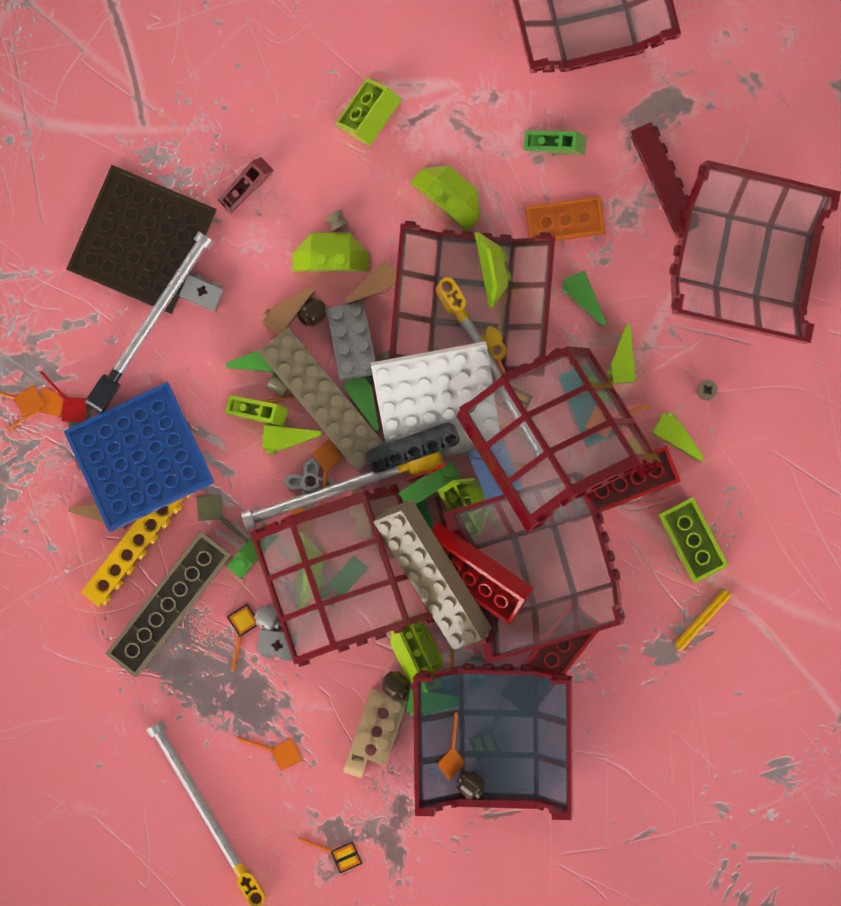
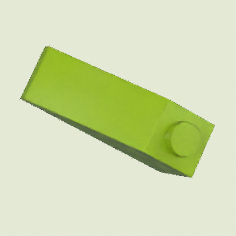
(622, 365)
(256, 410)
(675, 434)
(283, 438)

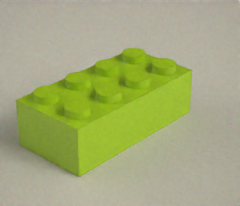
(692, 540)

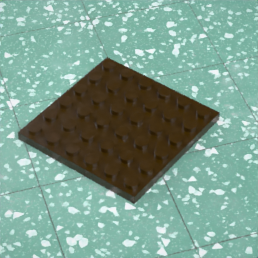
(138, 236)

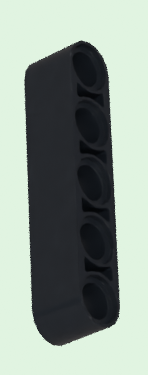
(419, 441)

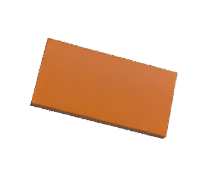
(566, 218)

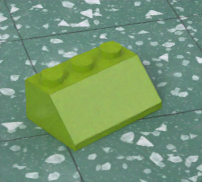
(368, 111)

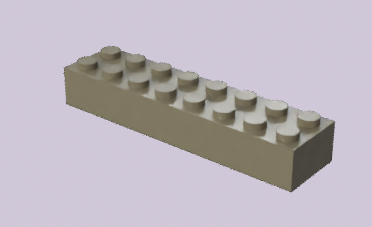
(320, 397)
(432, 574)
(168, 604)

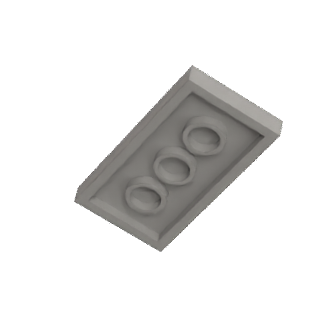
(351, 340)

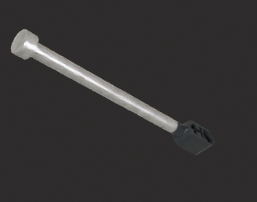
(108, 384)

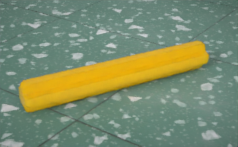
(702, 619)

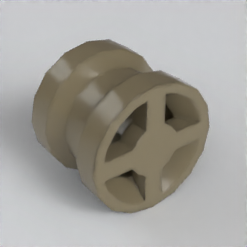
(336, 220)
(704, 392)

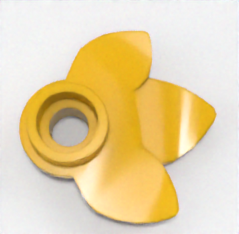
(494, 339)

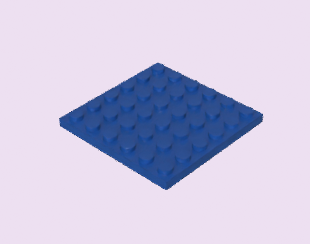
(139, 457)

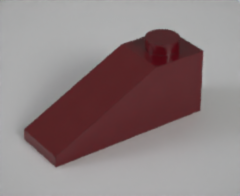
(245, 184)

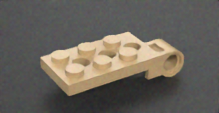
(357, 757)

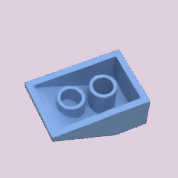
(487, 482)

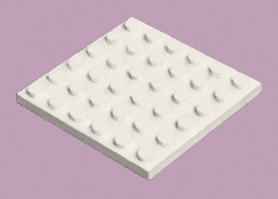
(429, 389)

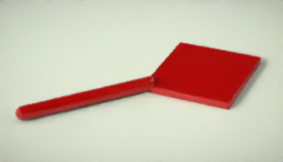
(73, 408)
(425, 473)

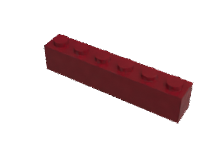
(660, 172)

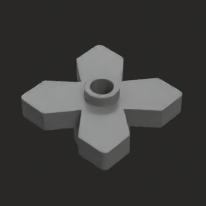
(310, 473)

